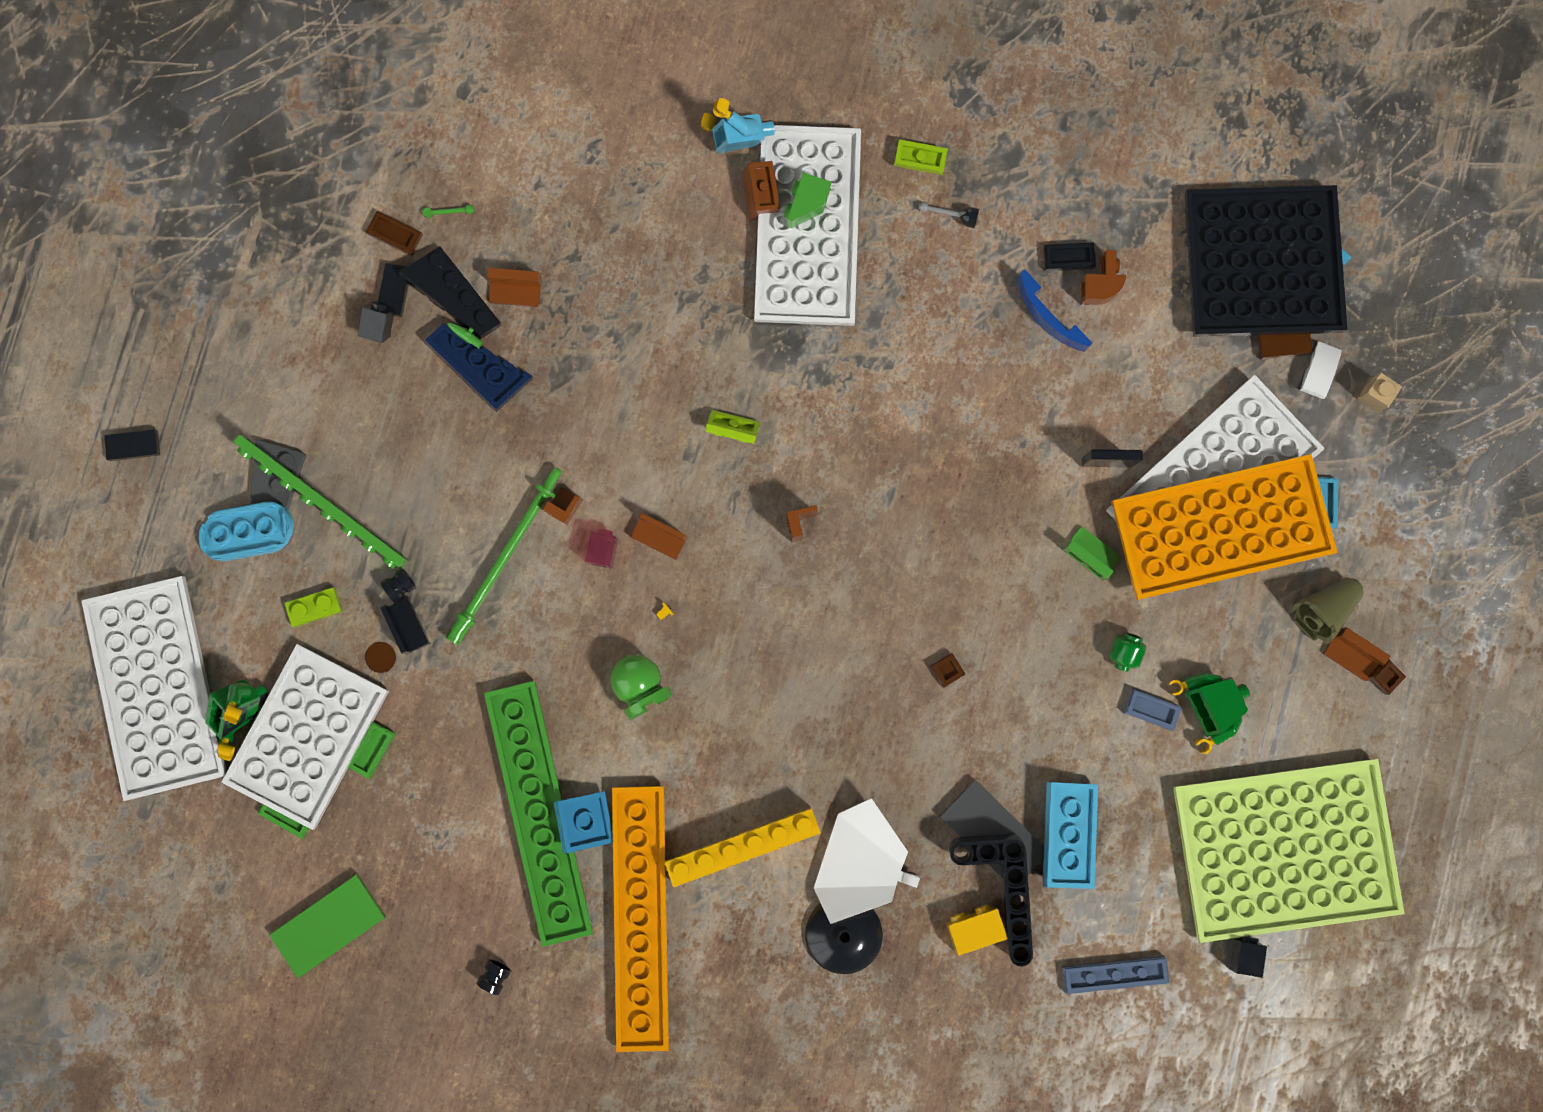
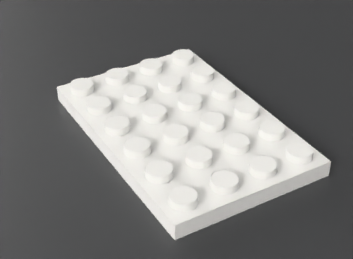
(305, 737)

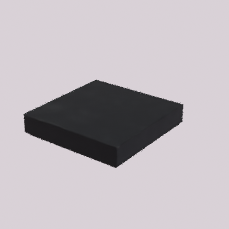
(1112, 458)

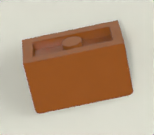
(760, 188)
(514, 287)
(793, 522)
(659, 536)
(1355, 653)

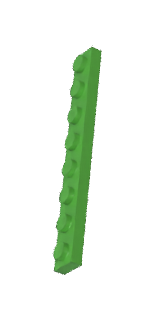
(311, 496)

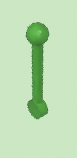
(428, 213)

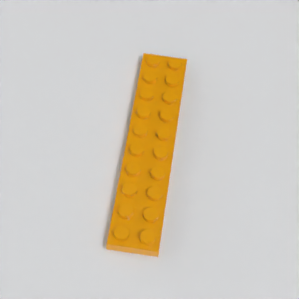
(640, 919)

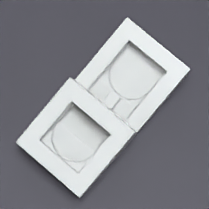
(1321, 370)

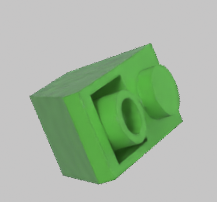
(809, 200)

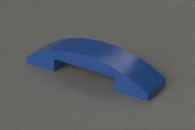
(1073, 338)

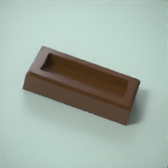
(394, 233)
(1284, 345)

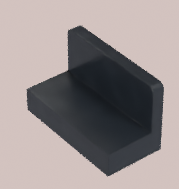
(405, 626)

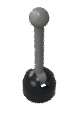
(967, 217)

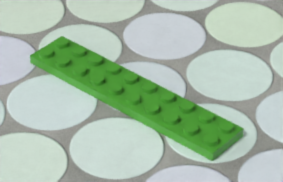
(531, 792)

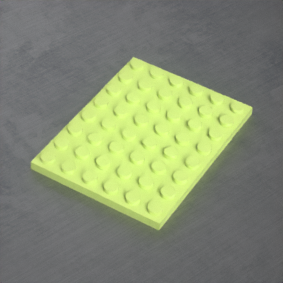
(1288, 850)

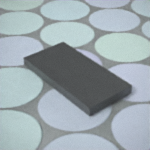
(980, 814)

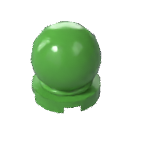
(637, 683)

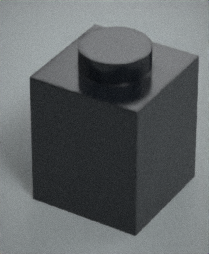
(376, 321)
(1248, 957)

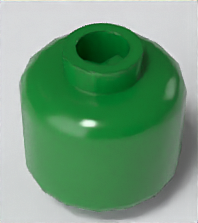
(1127, 651)

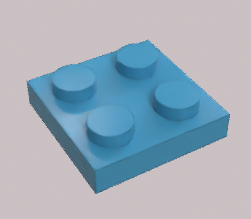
(583, 822)

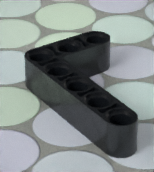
(1010, 886)

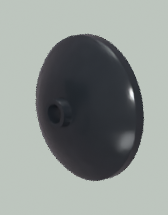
(838, 955)

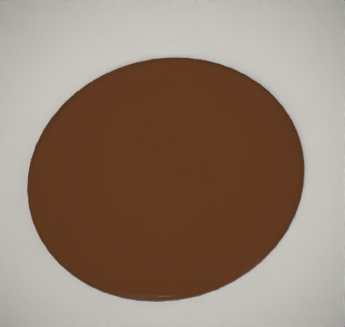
(380, 657)

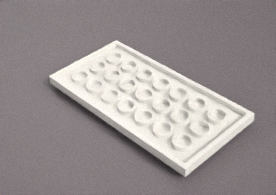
(810, 269)
(1239, 435)
(153, 687)

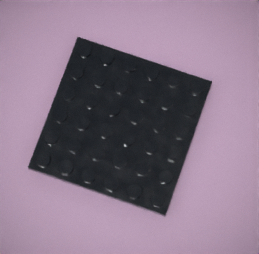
(1265, 261)

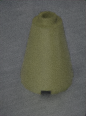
(1328, 609)

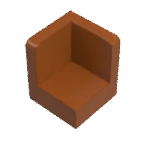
(563, 505)

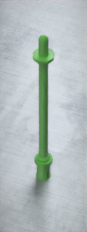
(466, 618)

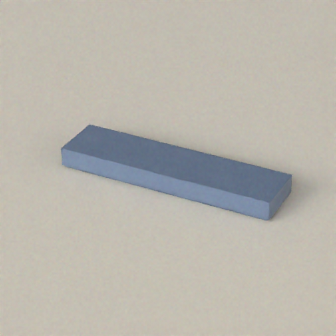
(1115, 974)

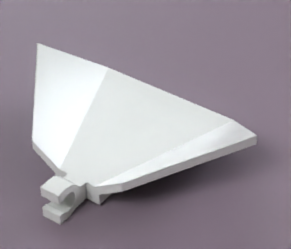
(860, 863)

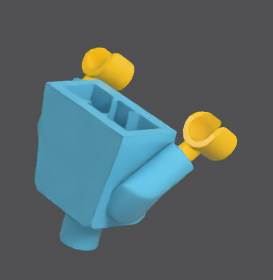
(735, 131)

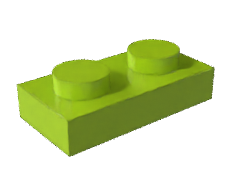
(920, 157)
(732, 427)
(313, 607)

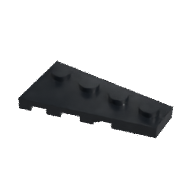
(445, 285)

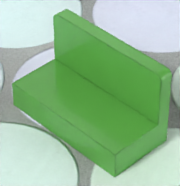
(1092, 553)

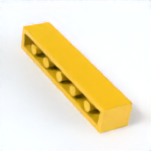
(742, 847)

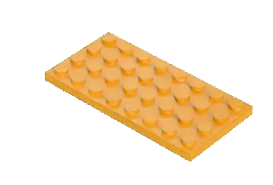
(1224, 527)

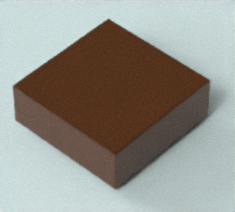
(947, 670)
(1387, 677)

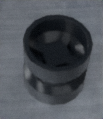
(398, 585)
(493, 977)

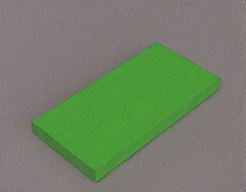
(327, 926)

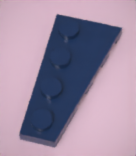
(484, 372)

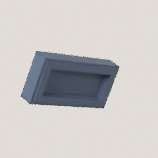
(1152, 710)

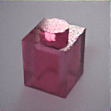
(601, 548)

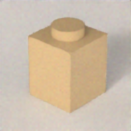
(1379, 392)

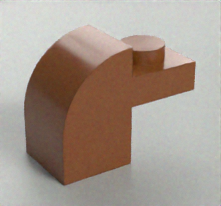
(1103, 287)

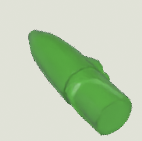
(466, 335)

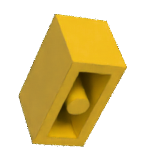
(976, 929)

